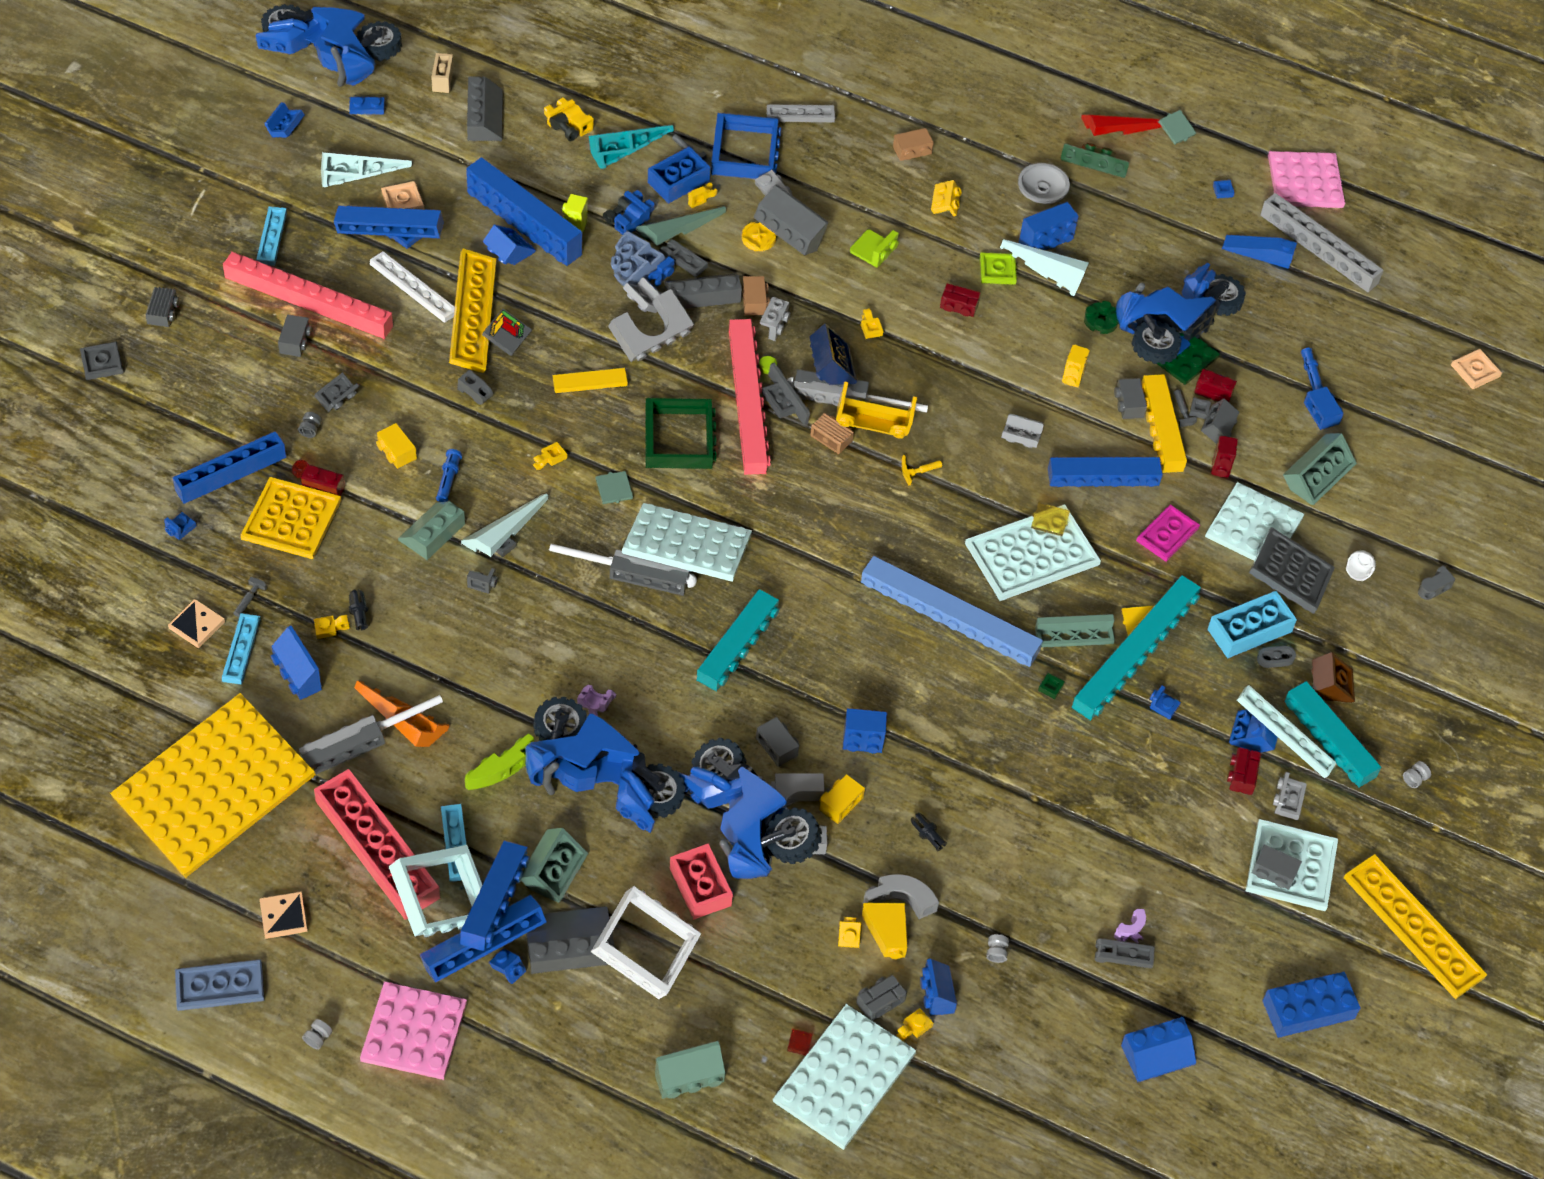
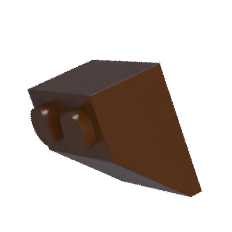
(1333, 679)

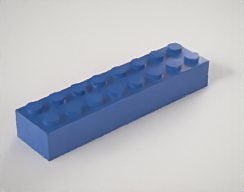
(524, 211)

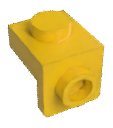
(849, 932)

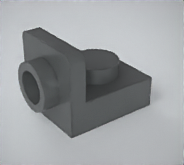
(481, 582)

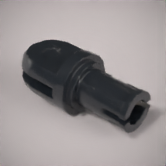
(358, 608)
(929, 831)

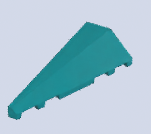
(613, 146)

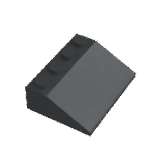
(567, 940)

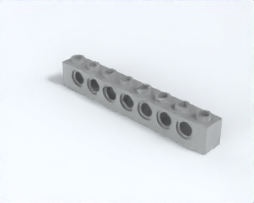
(1321, 242)

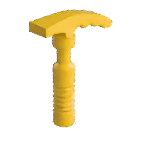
(924, 468)

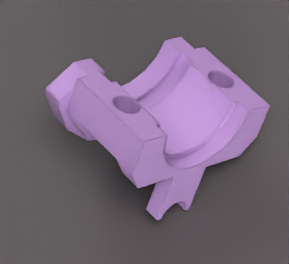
(595, 701)
(1125, 932)

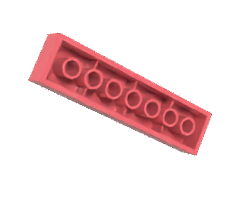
(372, 837)

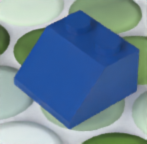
(507, 245)

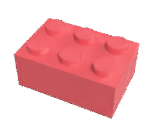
(701, 881)

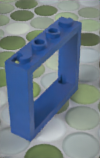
(748, 124)

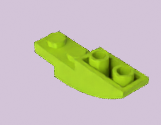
(495, 768)

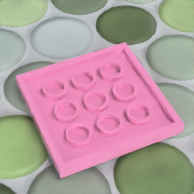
(1307, 178)
(413, 1030)

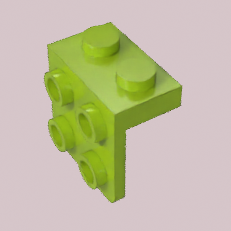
(875, 248)

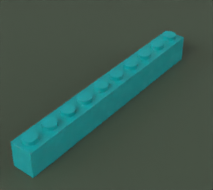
(1136, 647)

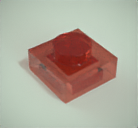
(799, 1042)

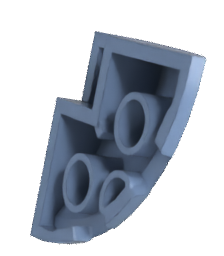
(634, 259)

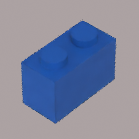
(1323, 408)

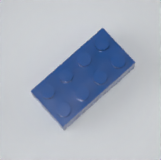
(1311, 1004)

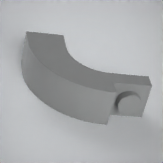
(906, 889)

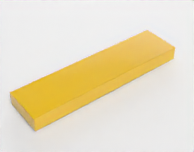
(589, 380)

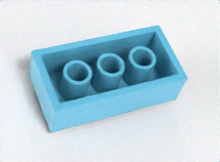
(1251, 624)

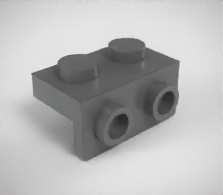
(335, 392)

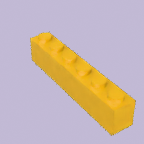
(1163, 424)

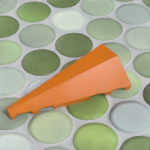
(418, 729)

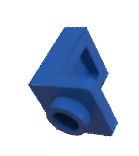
(508, 964)

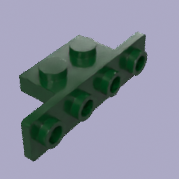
(1095, 158)

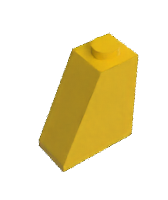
(887, 927)

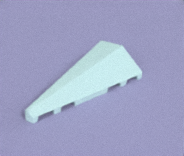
(346, 168)
(1062, 269)
(495, 534)

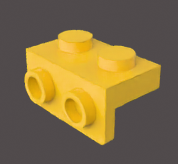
(946, 197)

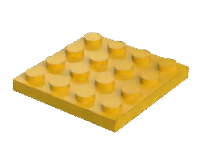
(291, 518)

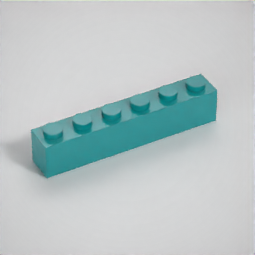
(737, 640)
(1332, 734)

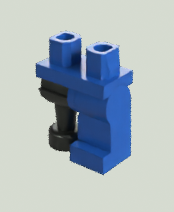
(633, 210)

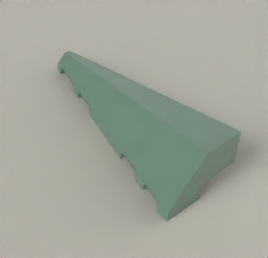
(666, 229)

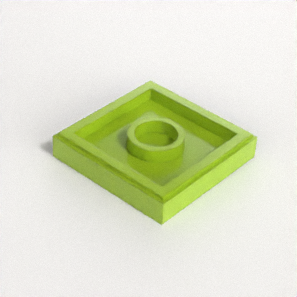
(998, 268)

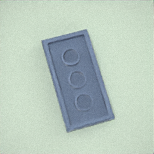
(219, 985)

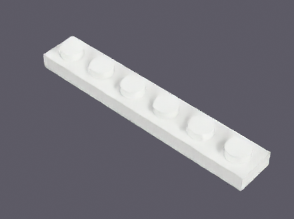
(413, 286)

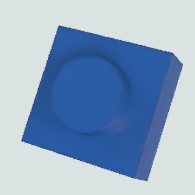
(1223, 189)

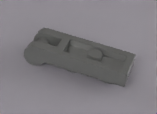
(684, 258)
(1124, 953)

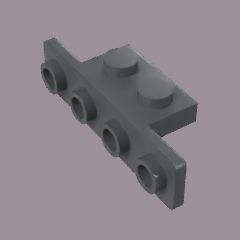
(783, 397)

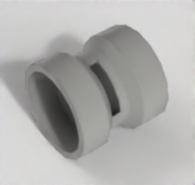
(1418, 773)
(997, 950)
(317, 1033)

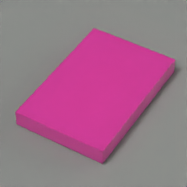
(1168, 533)

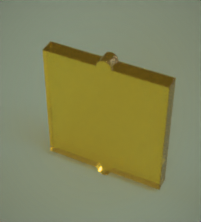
(1050, 519)

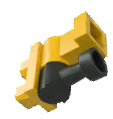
(568, 114)

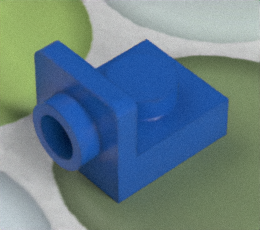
(179, 526)
(1164, 703)

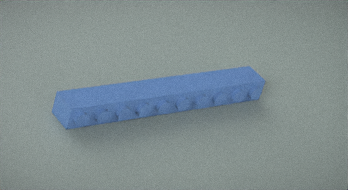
(951, 611)

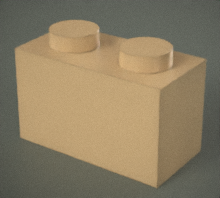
(442, 72)

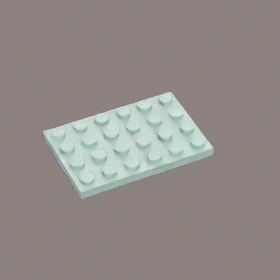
(687, 542)
(1025, 558)
(844, 1076)

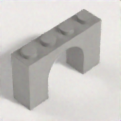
(638, 345)
(802, 788)

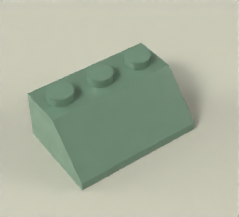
(433, 529)
(553, 864)
(689, 1070)

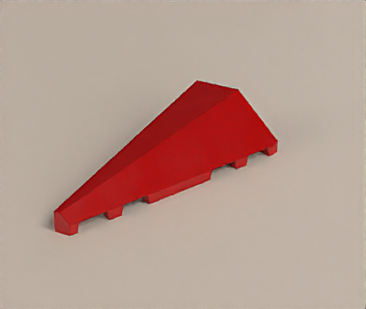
(1108, 124)

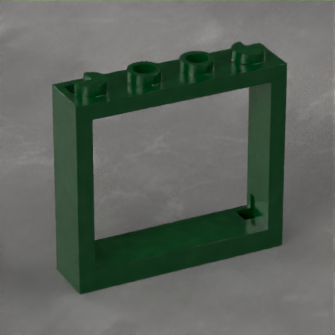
(679, 406)

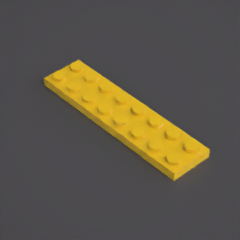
(472, 310)
(1415, 926)

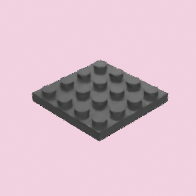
(1292, 570)

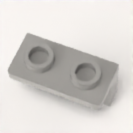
(768, 181)
(643, 294)
(775, 317)
(1022, 430)
(1290, 797)

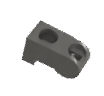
(474, 387)
(1436, 585)

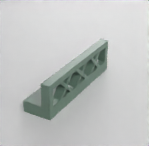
(1074, 626)

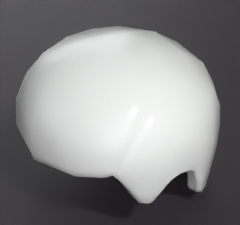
(1360, 565)

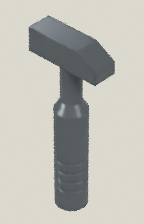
(683, 144)
(1183, 409)
(256, 583)

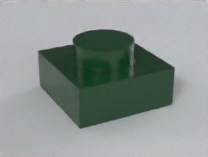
(1051, 686)

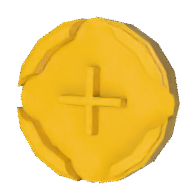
(758, 237)

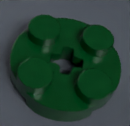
(1102, 309)

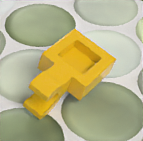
(700, 195)
(871, 326)
(551, 454)
(327, 626)
(915, 1024)

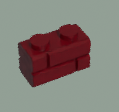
(960, 300)
(1215, 386)
(1224, 456)
(323, 480)
(1244, 771)

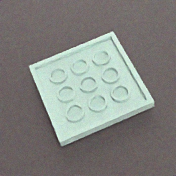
(1247, 519)
(1315, 873)

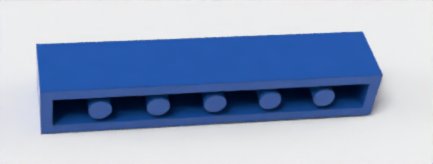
(389, 221)
(229, 467)
(1104, 471)
(494, 896)
(452, 956)

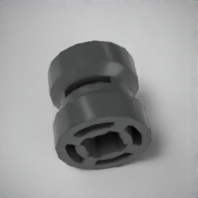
(310, 423)

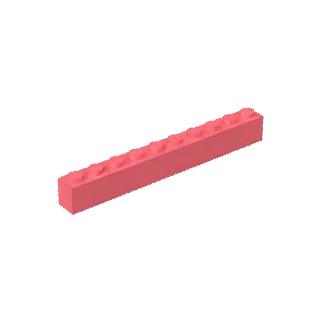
(308, 295)
(748, 397)

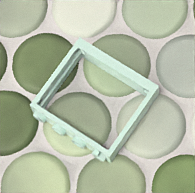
(409, 899)

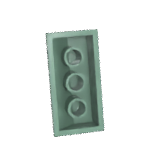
(1320, 468)

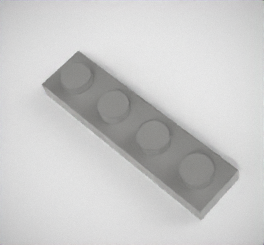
(801, 113)

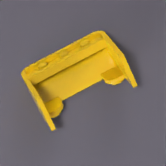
(874, 416)

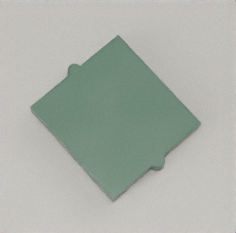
(1177, 127)
(614, 487)

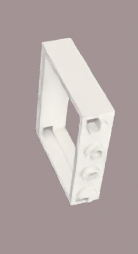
(630, 968)

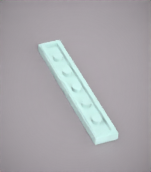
(1286, 731)

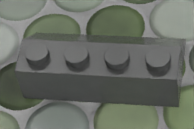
(484, 110)
(791, 220)
(706, 290)

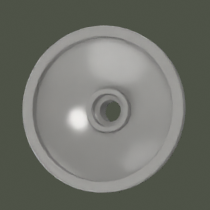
(1043, 183)

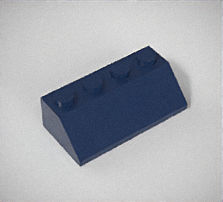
(832, 357)

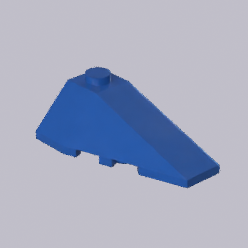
(1266, 249)

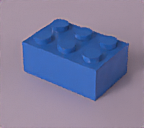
(678, 174)
(1049, 227)

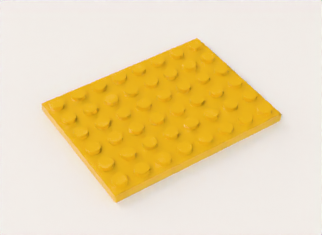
(212, 785)

